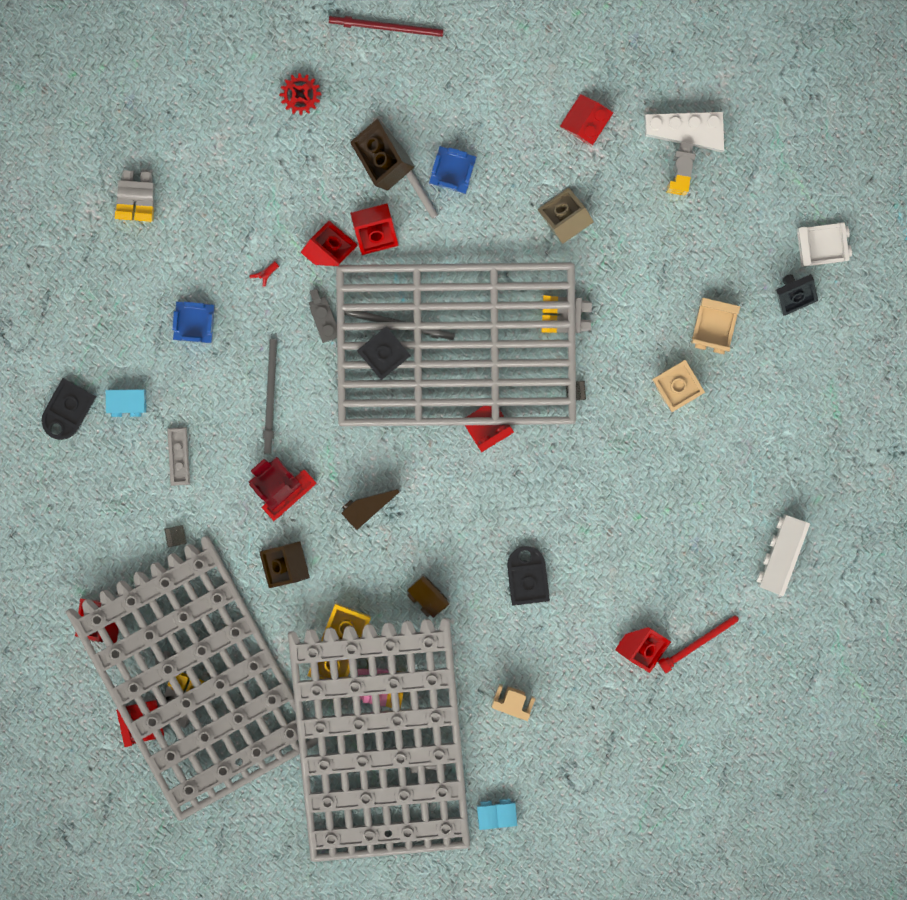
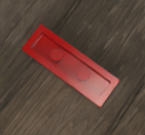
(306, 482)

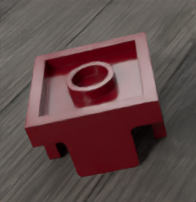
(273, 482)

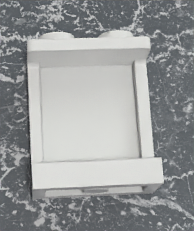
(824, 244)

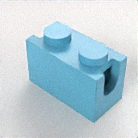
(126, 402)

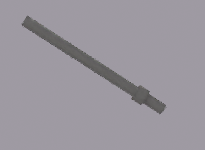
(435, 333)
(268, 434)

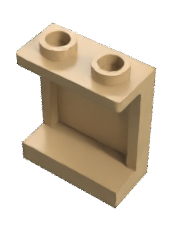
(715, 325)

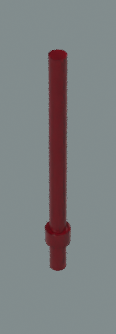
(348, 21)

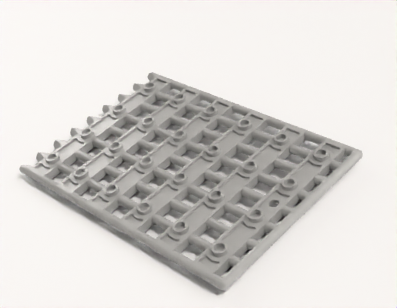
(146, 592)
(382, 758)

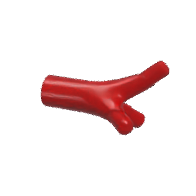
(264, 274)

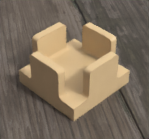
(678, 386)
(512, 703)

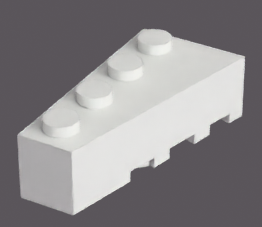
(701, 129)

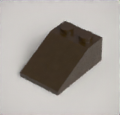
(382, 155)
(364, 508)

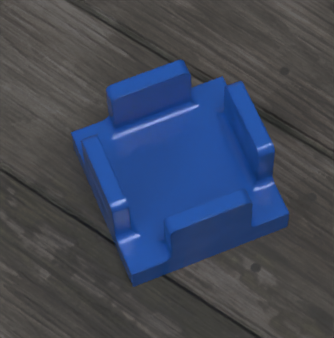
(452, 169)
(193, 322)

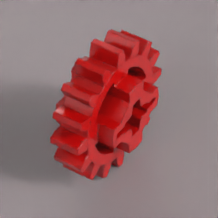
(306, 88)

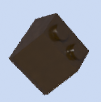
(284, 564)
(428, 596)

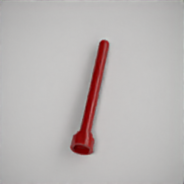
(667, 663)

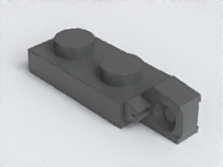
(323, 317)

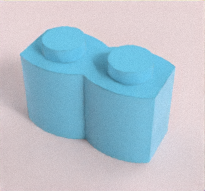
(496, 814)

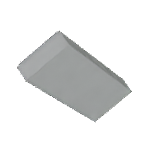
(178, 456)

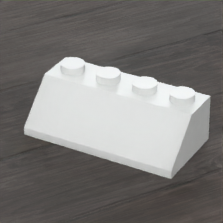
(783, 554)

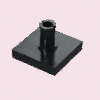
(796, 293)
(383, 353)

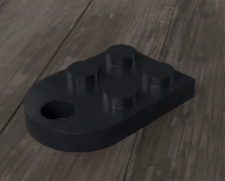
(67, 408)
(527, 578)

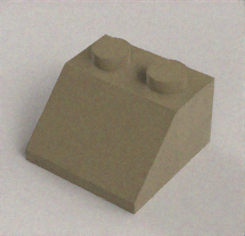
(565, 215)

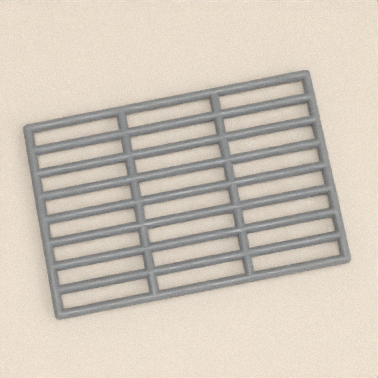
(494, 344)

